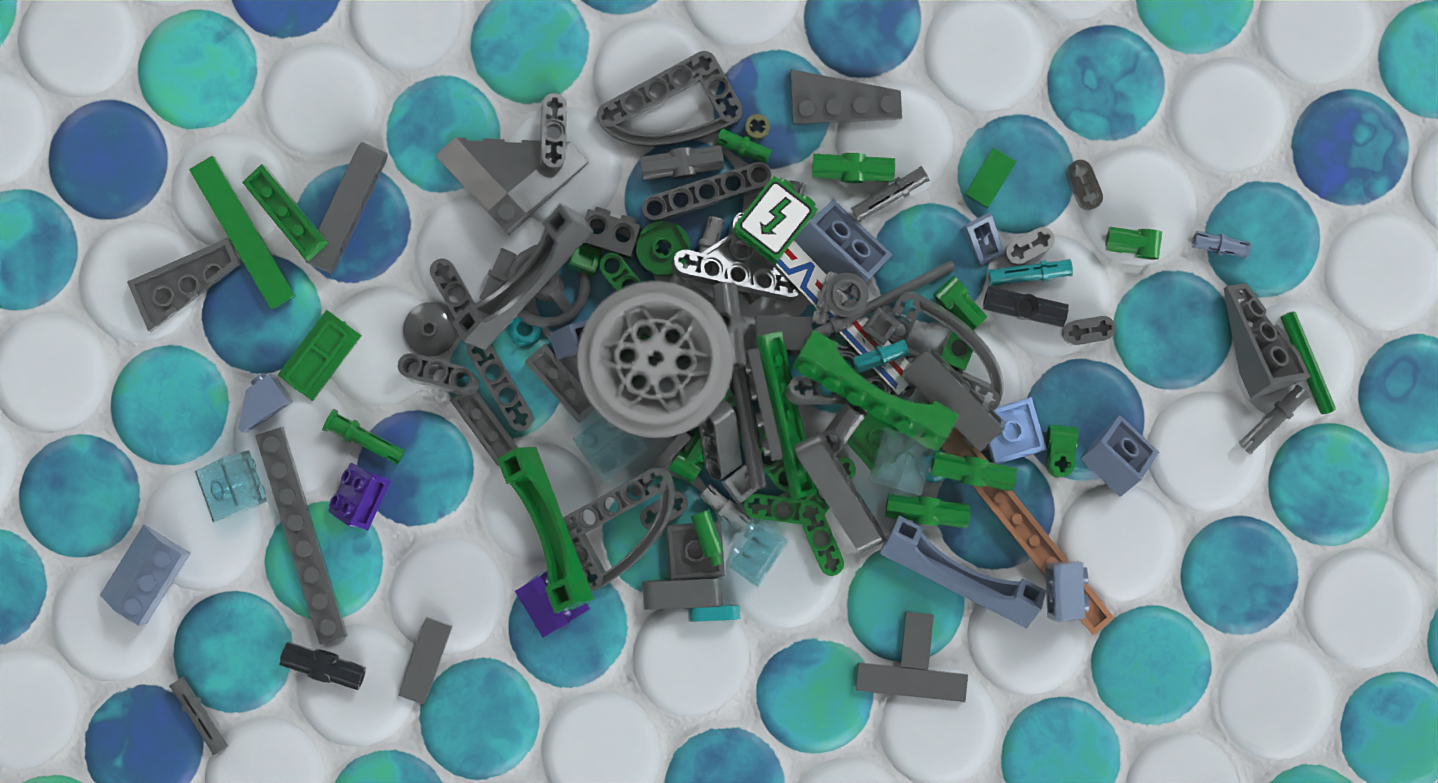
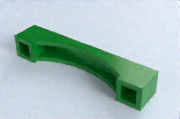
(923, 422)
(566, 578)

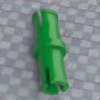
(743, 146)

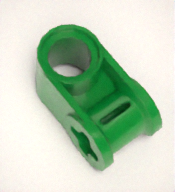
(1061, 443)

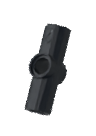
(1042, 311)
(322, 665)

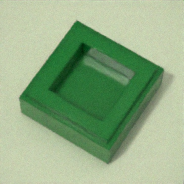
(585, 259)

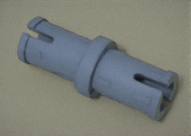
(1221, 244)

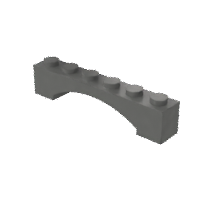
(561, 237)

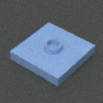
(1021, 433)

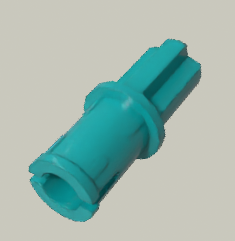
(881, 356)

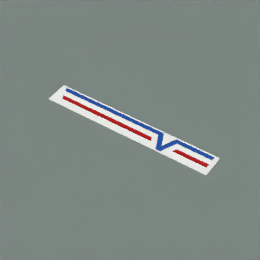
(810, 280)

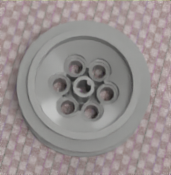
(614, 329)

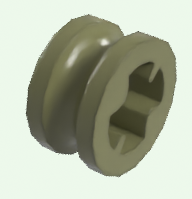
(756, 135)

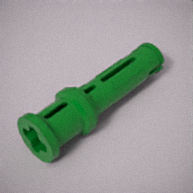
(352, 432)

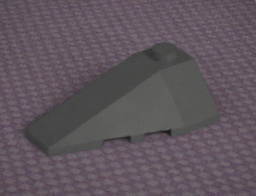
(1261, 352)

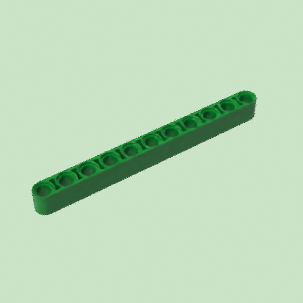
(626, 274)

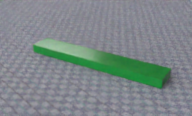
(242, 232)
(785, 413)

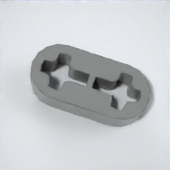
(1032, 252)

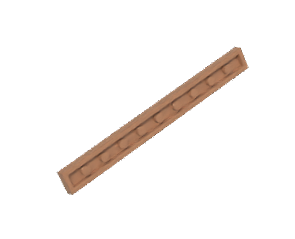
(1026, 530)

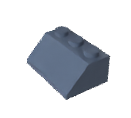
(842, 244)
(144, 576)

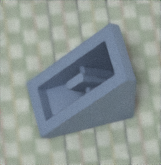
(983, 239)

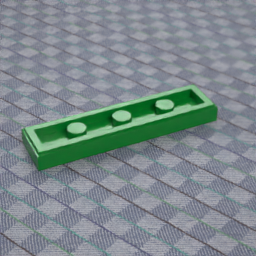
(285, 212)

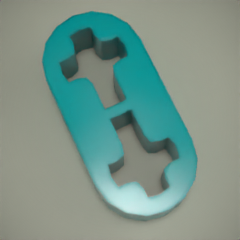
(714, 613)

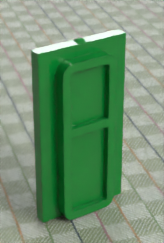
(319, 355)

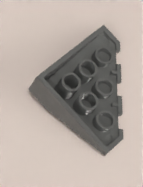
(508, 175)

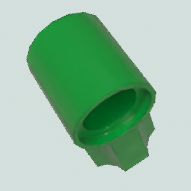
(1140, 242)
(956, 299)
(689, 460)

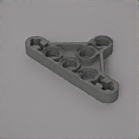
(725, 260)
(815, 397)

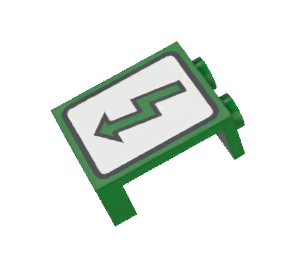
(774, 219)

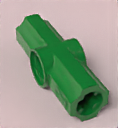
(853, 168)
(974, 471)
(927, 510)

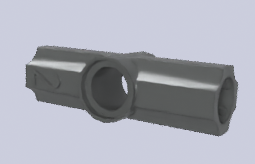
(682, 163)
(727, 305)
(844, 425)

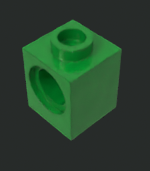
(953, 360)

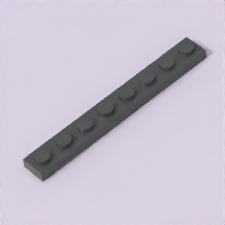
(301, 535)

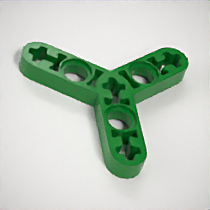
(795, 516)

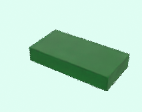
(990, 178)

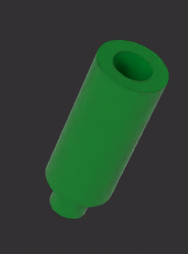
(708, 536)

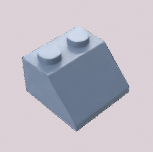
(1120, 456)
(1066, 590)

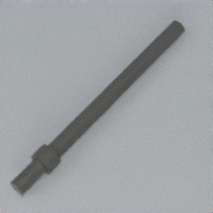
(837, 323)

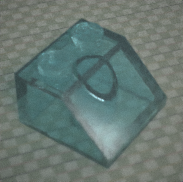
(900, 462)
(231, 485)
(758, 552)

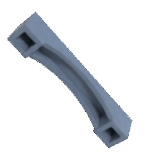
(1011, 599)

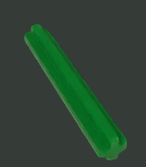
(1315, 381)

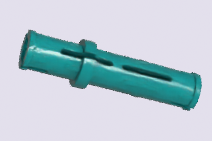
(1024, 273)

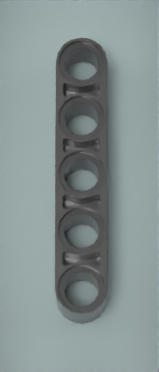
(716, 182)
(348, 205)
(839, 492)

